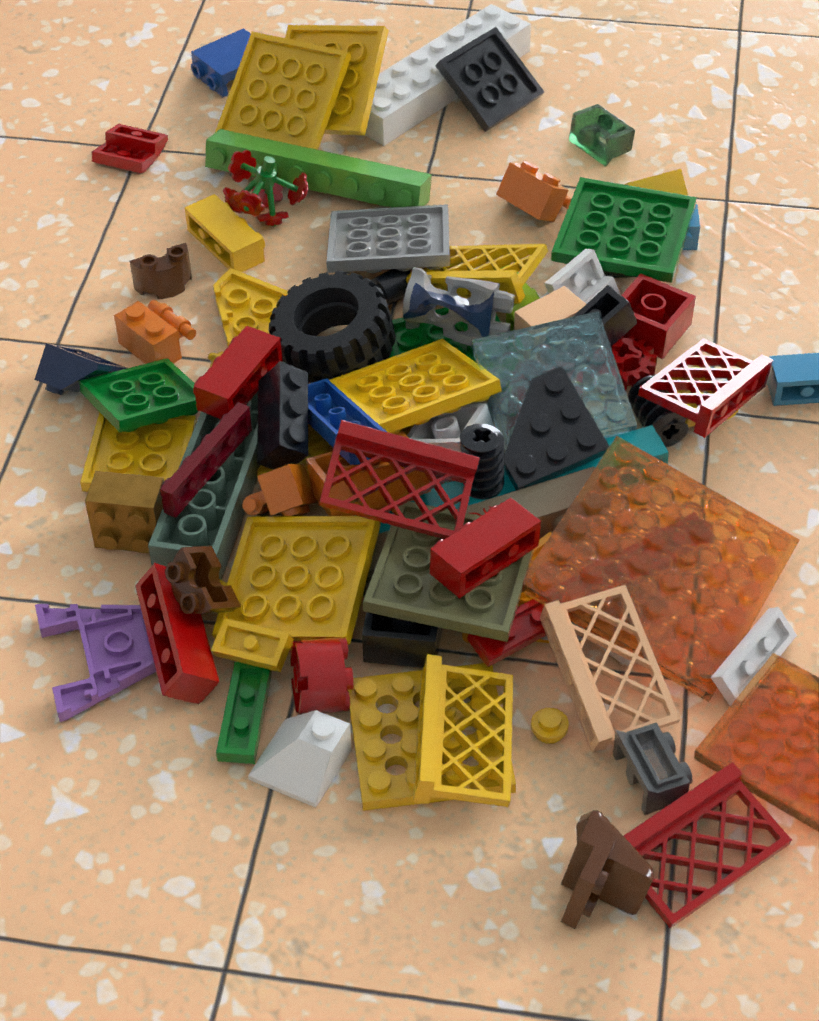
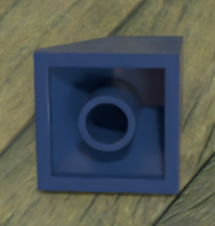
(65, 366)

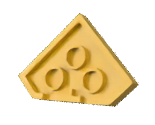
(245, 302)

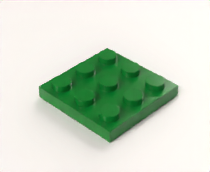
(141, 395)

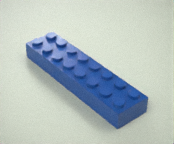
(326, 410)

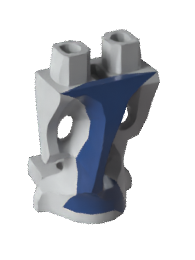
(476, 311)

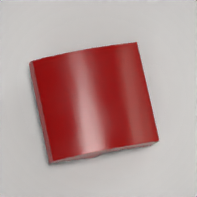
(130, 148)

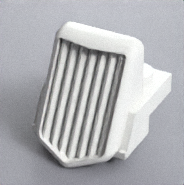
(582, 277)

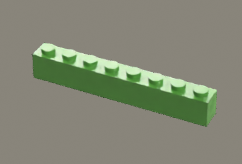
(325, 170)

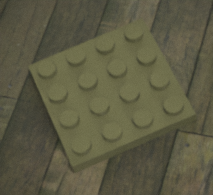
(408, 592)

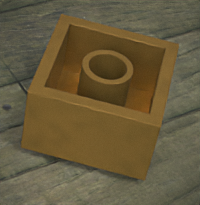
(123, 510)

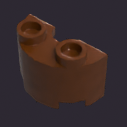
(162, 274)
(197, 582)

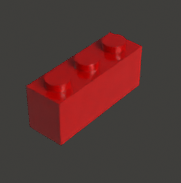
(237, 372)
(484, 547)

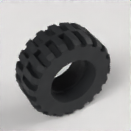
(331, 303)

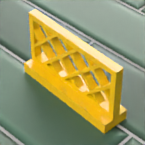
(506, 277)
(432, 736)

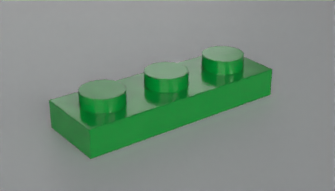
(243, 714)

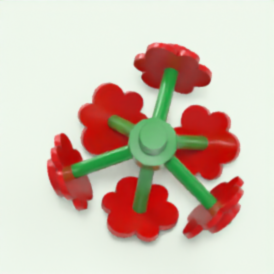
(265, 188)

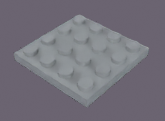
(389, 239)

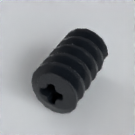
(668, 425)
(488, 444)

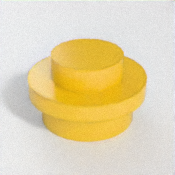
(549, 725)

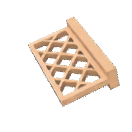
(576, 667)

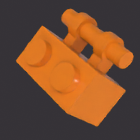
(533, 192)
(152, 331)
(284, 493)

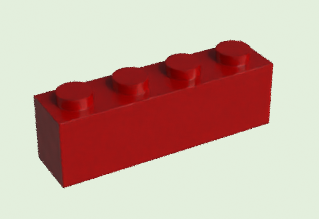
(176, 640)

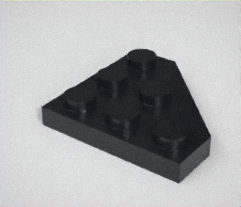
(551, 432)

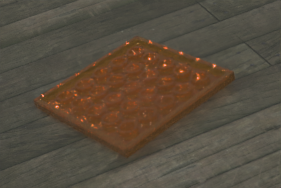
(681, 549)

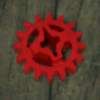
(634, 360)

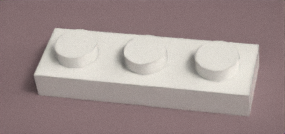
(767, 636)

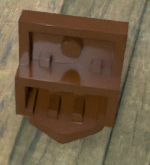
(604, 869)

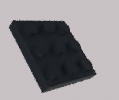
(489, 79)

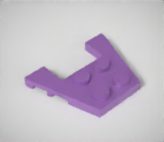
(113, 647)

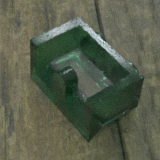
(600, 133)

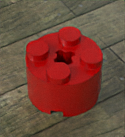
(320, 675)

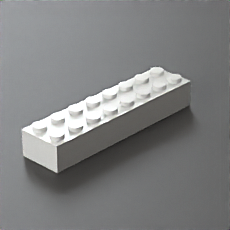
(416, 88)

